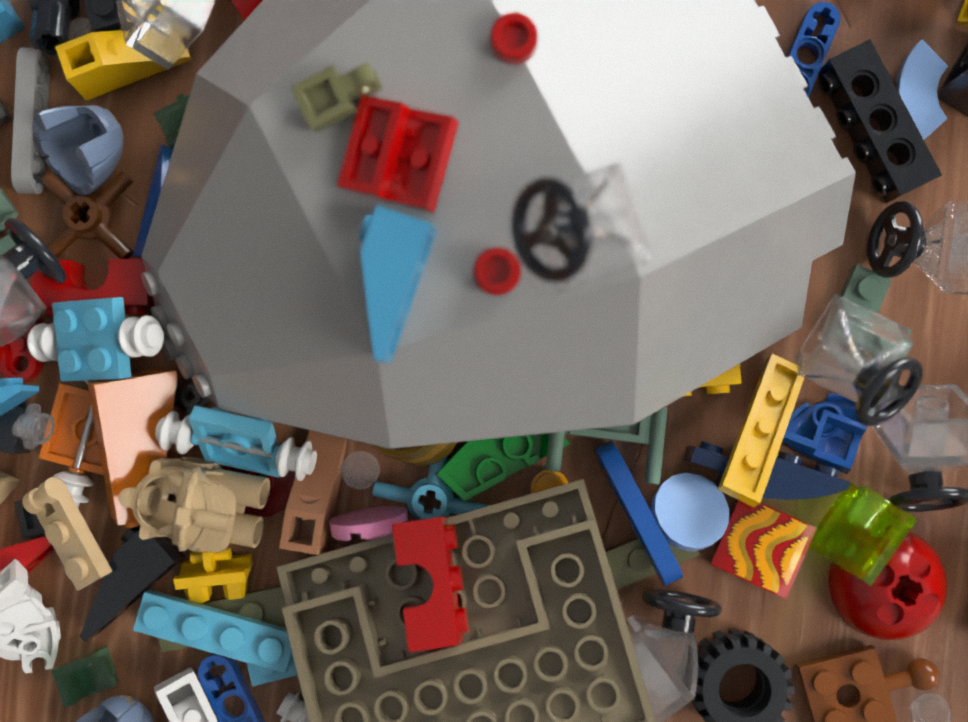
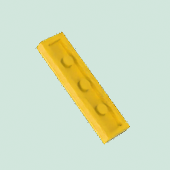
(762, 431)

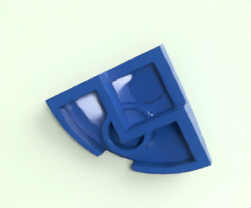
(826, 432)

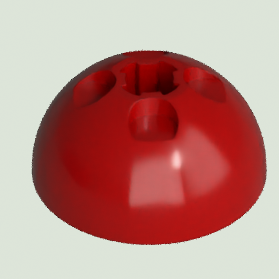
(879, 608)

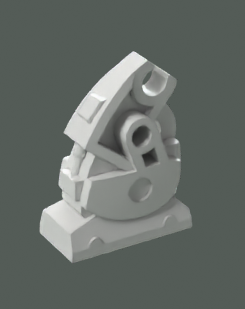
(25, 624)

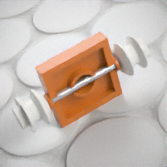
(73, 440)

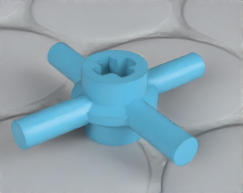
(412, 495)

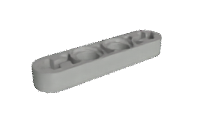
(30, 98)

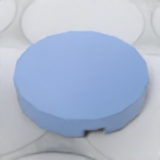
(690, 511)

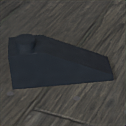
(135, 570)

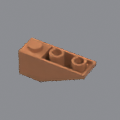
(314, 498)

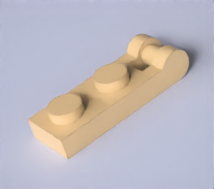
(67, 532)

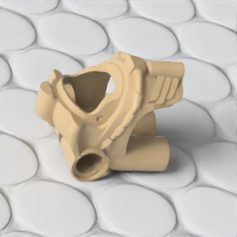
(206, 505)

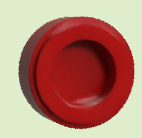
(514, 38)

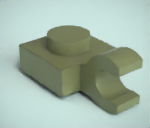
(328, 96)

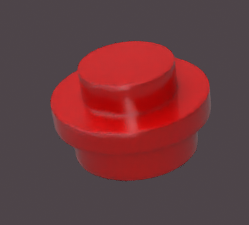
(497, 271)

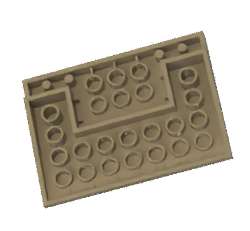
(539, 611)

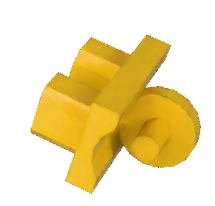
(214, 569)

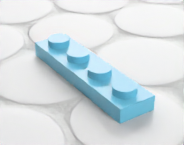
(214, 630)

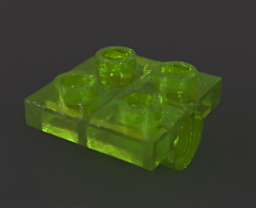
(861, 532)

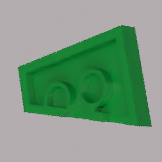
(489, 461)

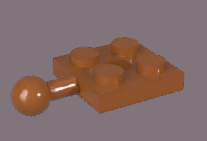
(863, 670)

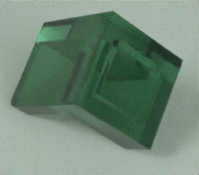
(85, 676)

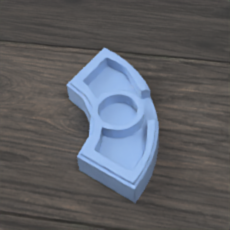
(918, 86)

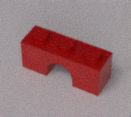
(122, 281)
(440, 619)

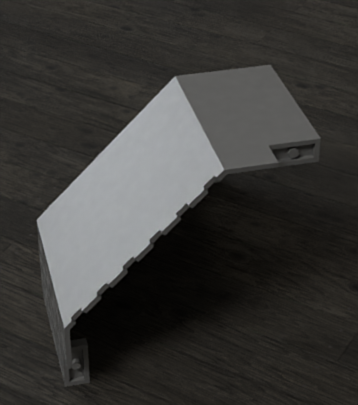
(263, 249)

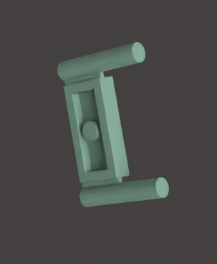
(647, 431)

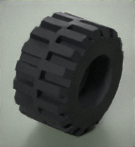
(771, 686)

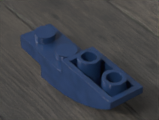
(787, 478)

